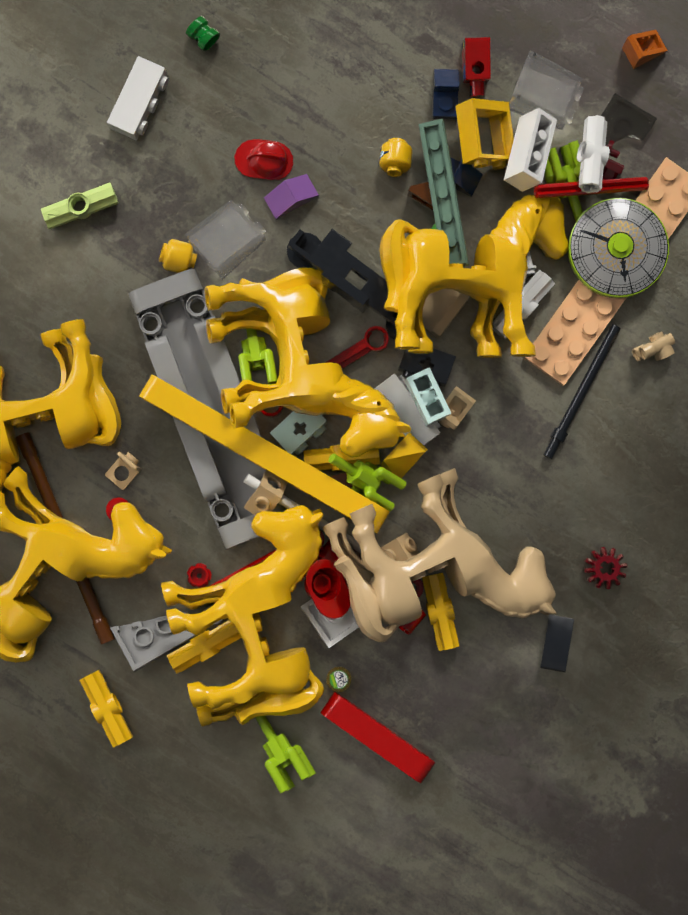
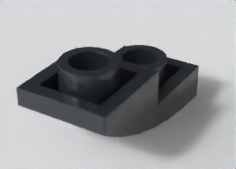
(557, 643)

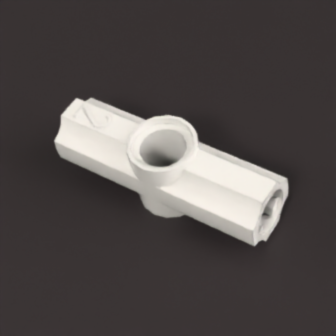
(593, 154)
(532, 293)

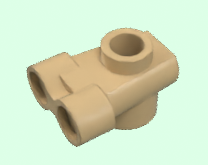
(659, 346)

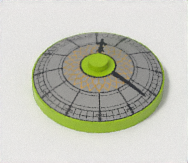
(618, 248)

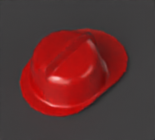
(263, 159)
(327, 589)

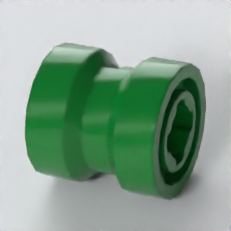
(202, 33)

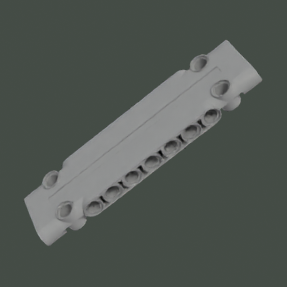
(200, 369)

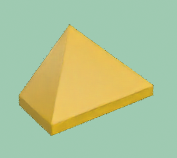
(404, 455)

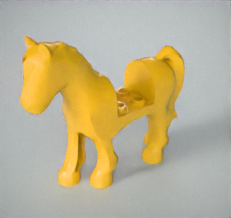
(420, 265)
(296, 308)
(78, 405)
(68, 550)
(274, 680)

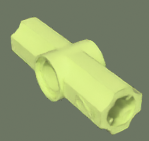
(64, 212)

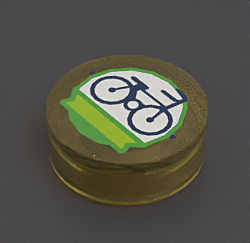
(338, 679)

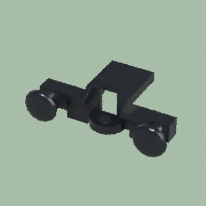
(335, 264)

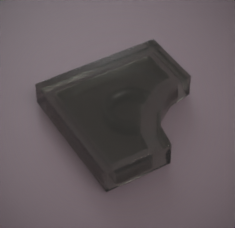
(626, 120)

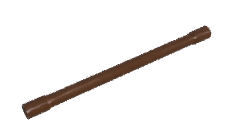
(30, 455)

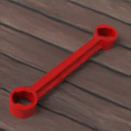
(349, 356)

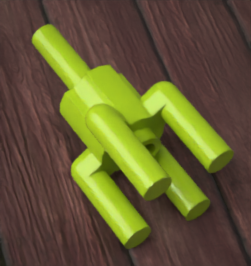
(569, 173)
(256, 357)
(367, 479)
(282, 756)

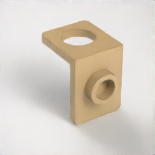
(130, 463)
(265, 496)

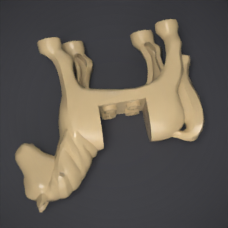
(384, 588)

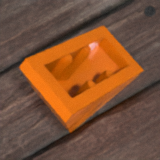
(643, 47)

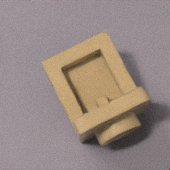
(459, 405)
(401, 548)

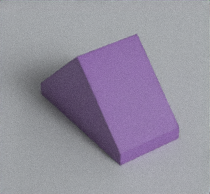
(290, 195)

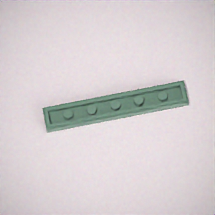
(443, 188)

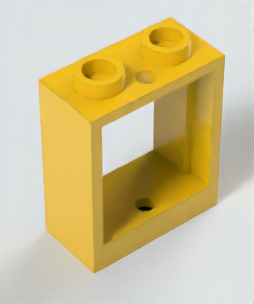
(500, 127)

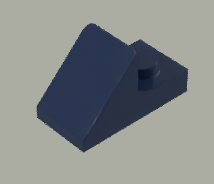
(445, 93)
(465, 177)

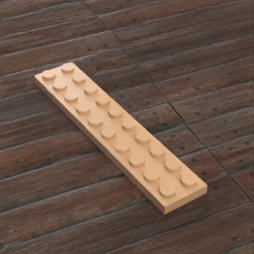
(586, 313)

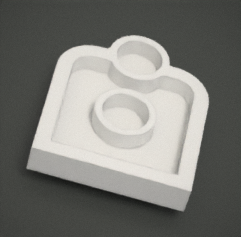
(330, 629)

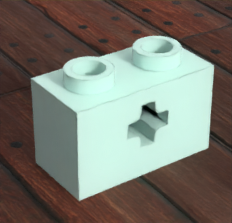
(427, 396)
(297, 443)

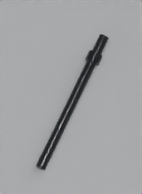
(559, 434)

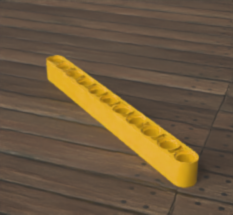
(258, 450)

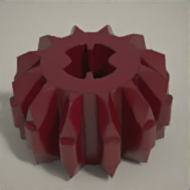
(606, 559)

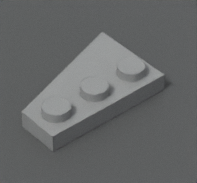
(148, 640)

